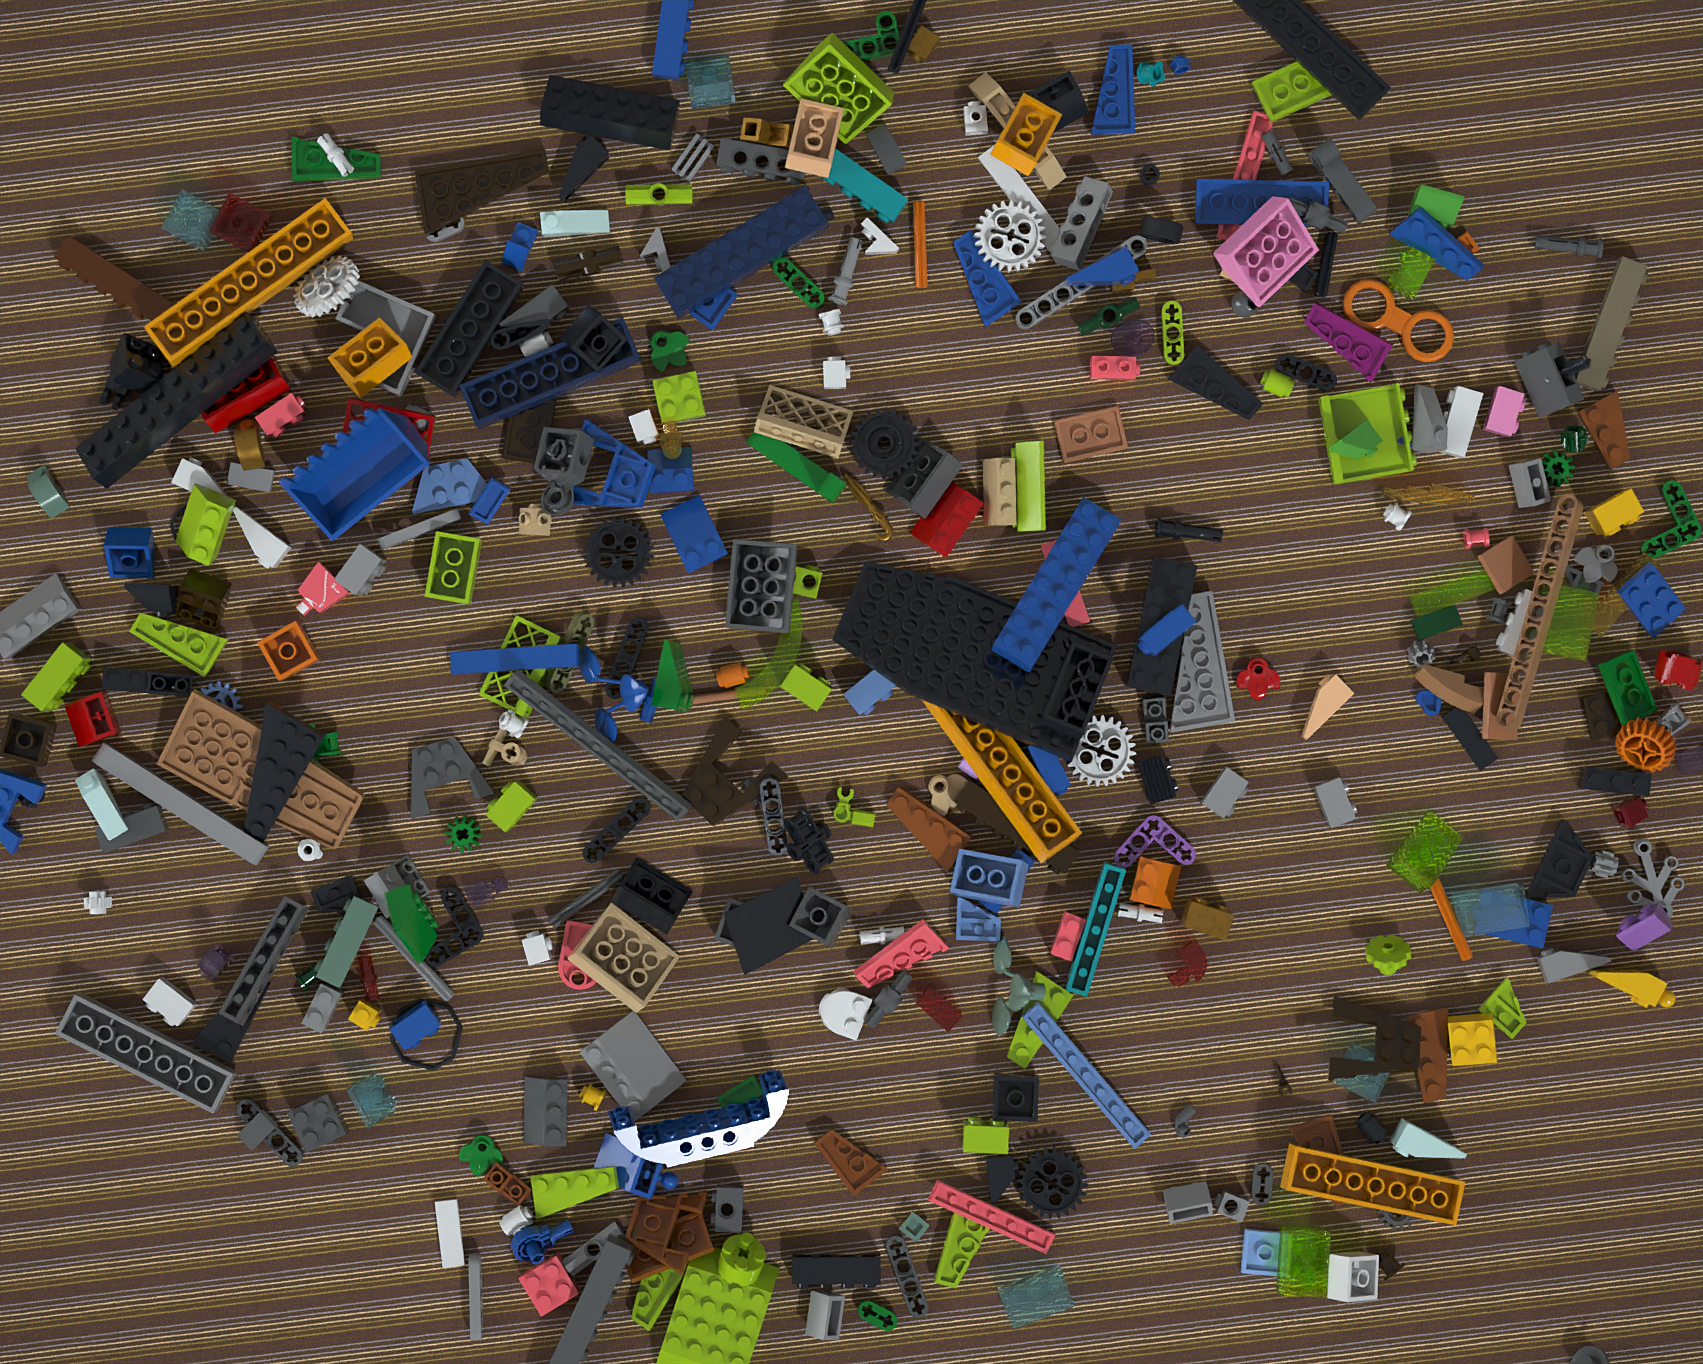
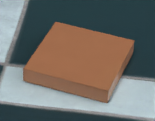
(1506, 564)

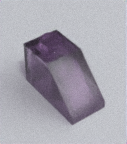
(214, 962)

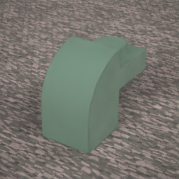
(47, 492)

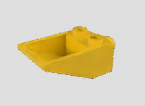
(1640, 985)

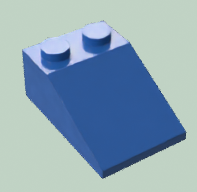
(1107, 272)
(694, 534)
(1535, 935)

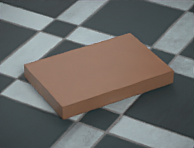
(1091, 434)
(1493, 690)

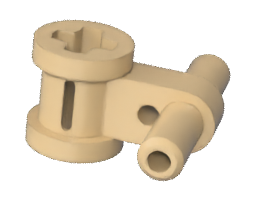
(505, 750)

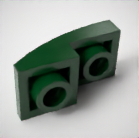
(1436, 622)

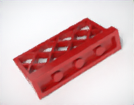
(408, 413)

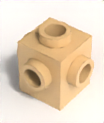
(534, 521)

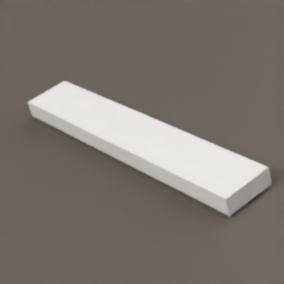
(1018, 191)

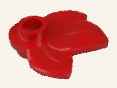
(1258, 681)

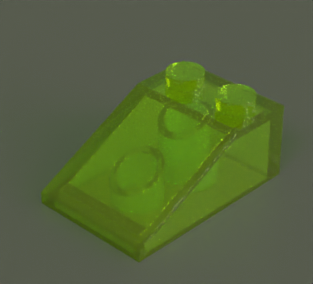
(1572, 623)
(1425, 852)

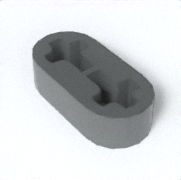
(1267, 1184)

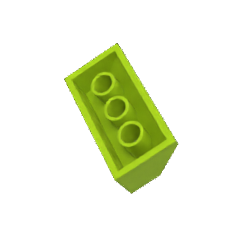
(1029, 486)

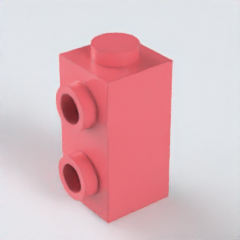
(1114, 368)
(282, 414)

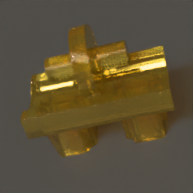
(671, 440)

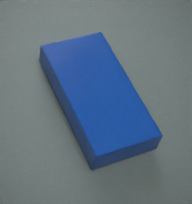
(489, 500)

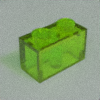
(1411, 273)

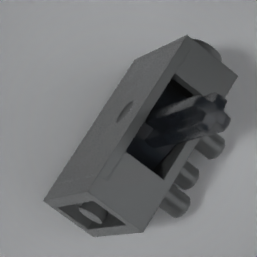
(1551, 377)

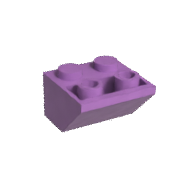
(1644, 927)

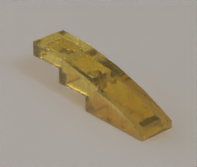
(1434, 495)
(1612, 605)

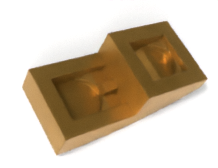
(1149, 274)

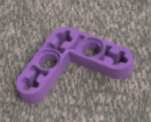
(1158, 836)

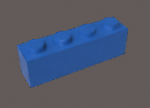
(671, 39)

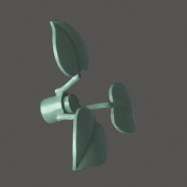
(1021, 989)

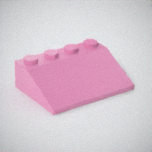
(1266, 250)

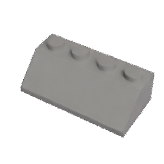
(35, 615)

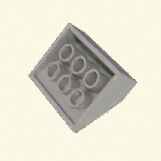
(633, 1065)

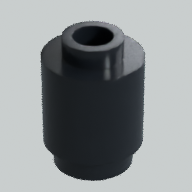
(1371, 1127)

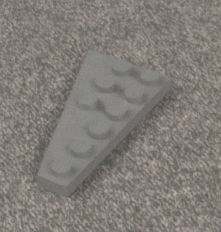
(1202, 679)

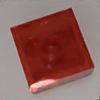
(240, 223)

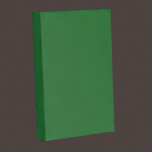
(1627, 687)

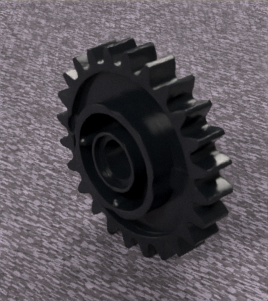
(868, 443)

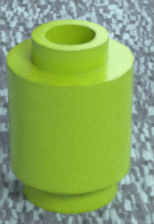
(1277, 383)

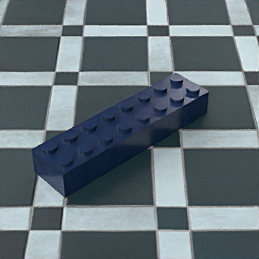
(741, 252)
(539, 379)

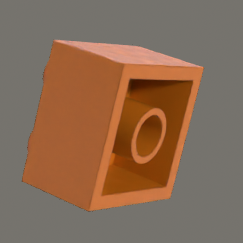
(289, 650)

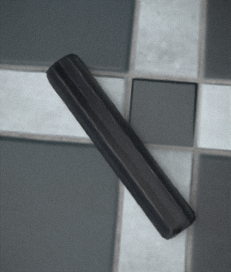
(1326, 264)

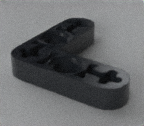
(463, 927)

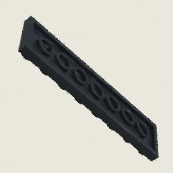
(1319, 52)

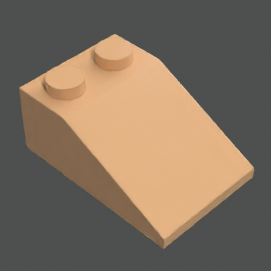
(814, 138)

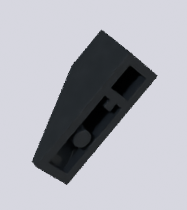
(585, 162)

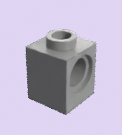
(1240, 1209)

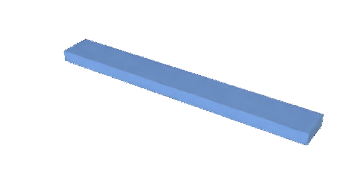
(1085, 1075)

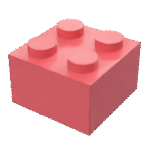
(549, 1284)

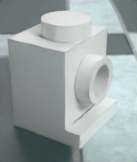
(975, 127)

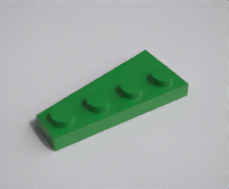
(311, 163)

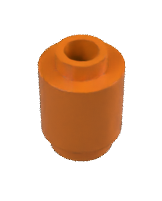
(732, 675)

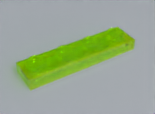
(1451, 593)

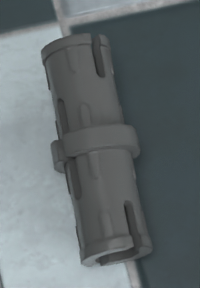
(1283, 165)

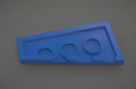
(1116, 99)
(1428, 236)
(988, 285)

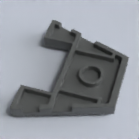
(439, 765)

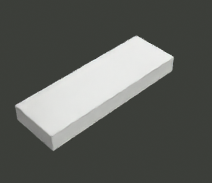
(450, 1233)

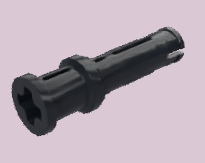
(1177, 530)

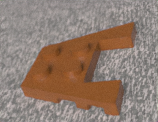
(654, 1224)

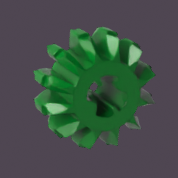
(1563, 466)
(461, 826)

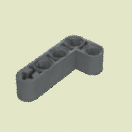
(1342, 181)

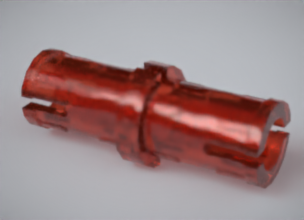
(368, 978)

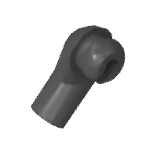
(1181, 1121)

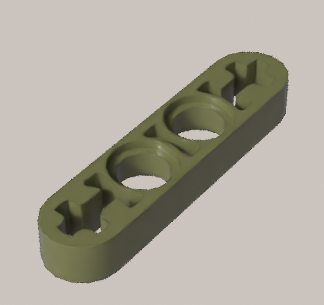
(582, 639)

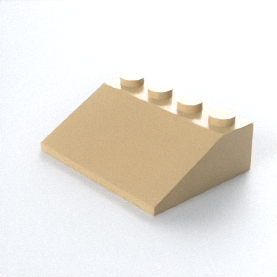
(624, 958)

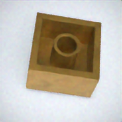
(1207, 919)

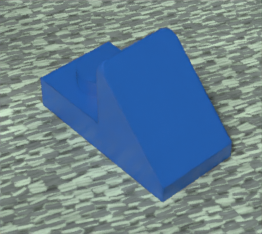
(519, 246)

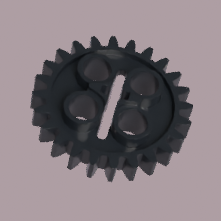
(621, 532)
(1040, 1198)

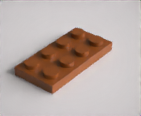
(688, 1236)

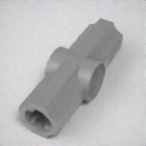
(583, 1257)

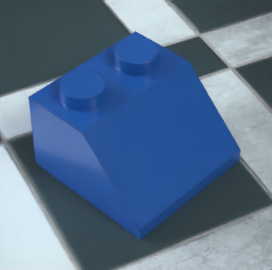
(672, 474)
(130, 552)

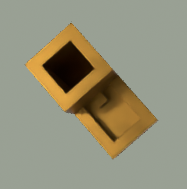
(766, 133)
(249, 444)

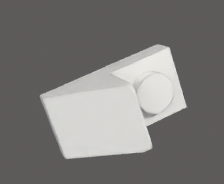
(882, 245)

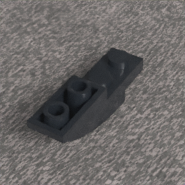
(147, 682)

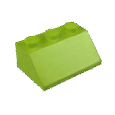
(204, 524)

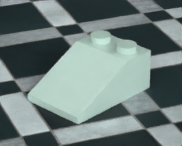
(1420, 1143)

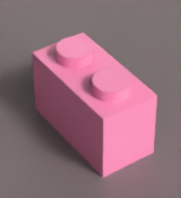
(1504, 411)

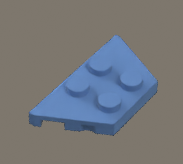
(448, 486)

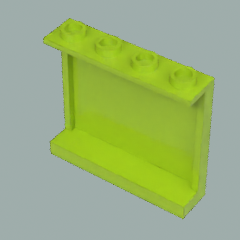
(1387, 416)

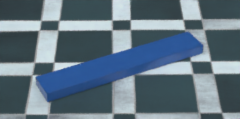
(514, 658)

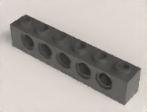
(263, 961)

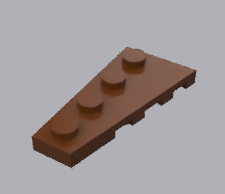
(930, 827)
(1433, 1052)
(1320, 1135)

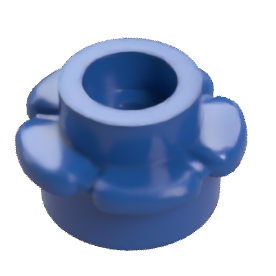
(1180, 64)

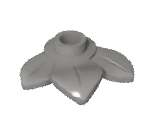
(1594, 565)

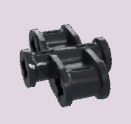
(808, 841)

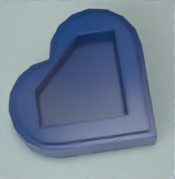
(1429, 701)

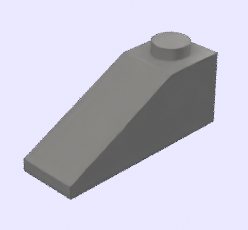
(1428, 422)
(1562, 964)

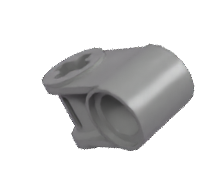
(1673, 719)

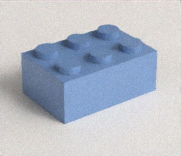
(989, 878)

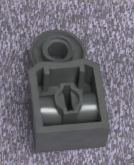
(564, 463)

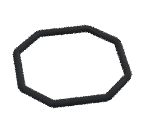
(410, 1062)

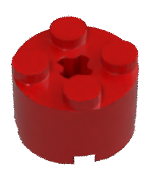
(1677, 668)

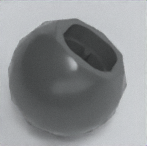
(1243, 305)

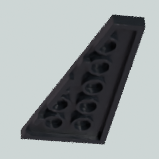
(281, 760)

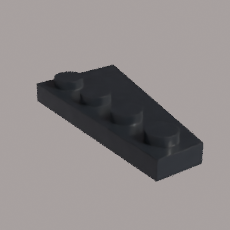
(1210, 380)
(223, 1036)

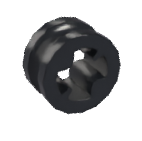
(1146, 168)

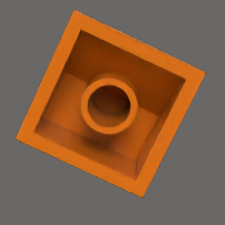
(1154, 882)

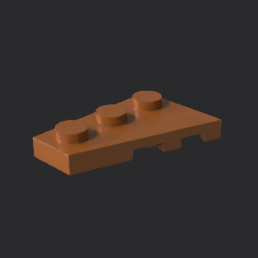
(1607, 429)
(849, 1162)

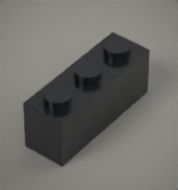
(1614, 781)

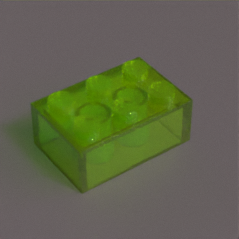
(1303, 1261)

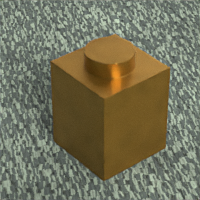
(922, 44)

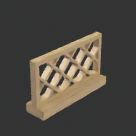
(800, 433)

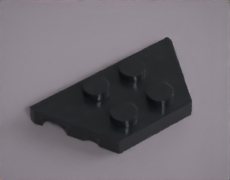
(1561, 866)

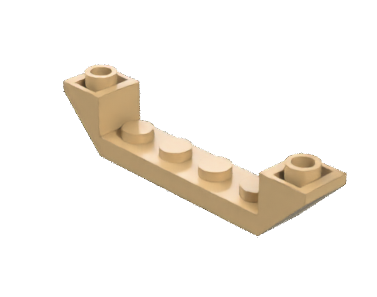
(1002, 107)

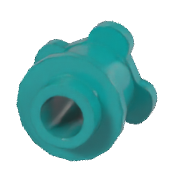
(1150, 73)

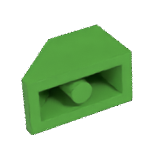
(1358, 442)

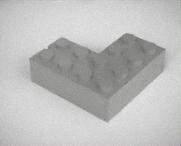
(405, 319)

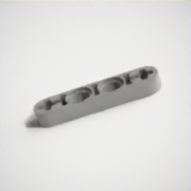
(419, 529)
(475, 1298)

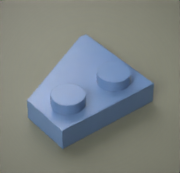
(976, 923)

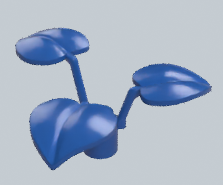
(631, 690)

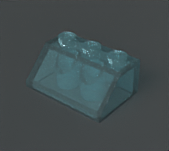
(1491, 909)
(1036, 1296)

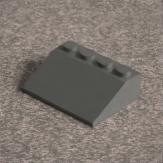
(761, 586)

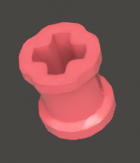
(1476, 538)

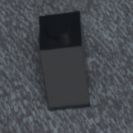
(1001, 1173)

